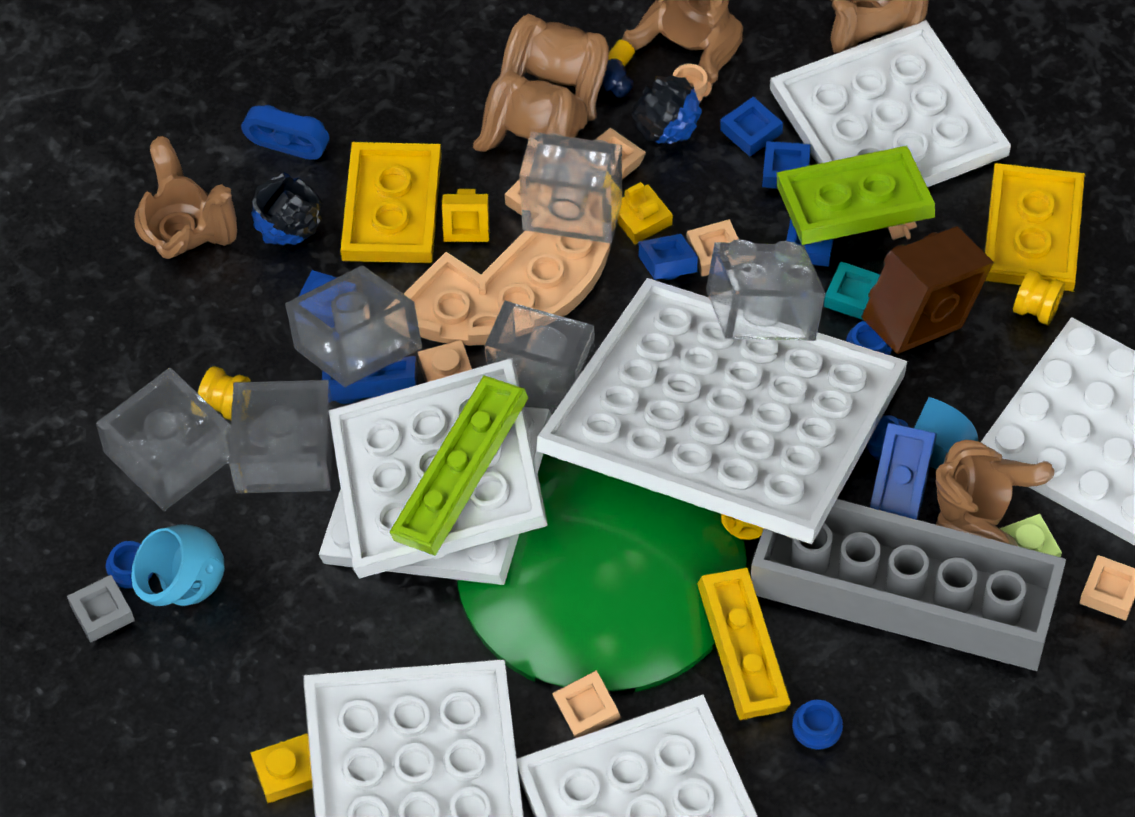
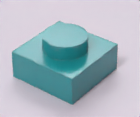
(850, 290)

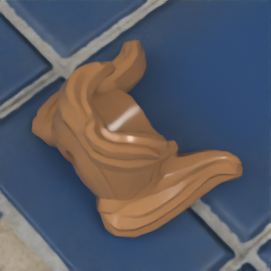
(866, 18)
(694, 27)
(558, 55)
(527, 107)
(181, 211)
(977, 488)

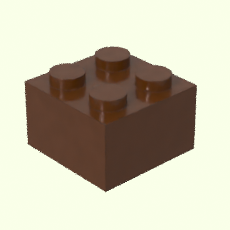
(926, 289)

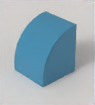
(948, 424)

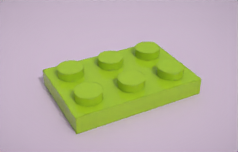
(855, 195)

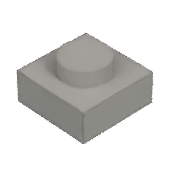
(100, 608)

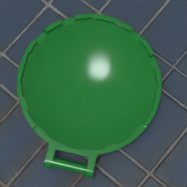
(604, 584)

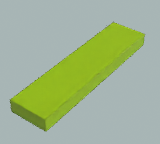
(459, 465)

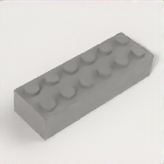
(916, 582)

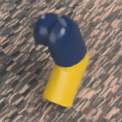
(615, 72)

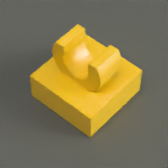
(643, 213)
(465, 216)

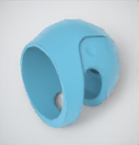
(183, 560)

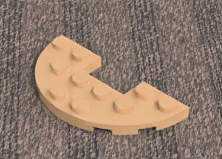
(534, 272)

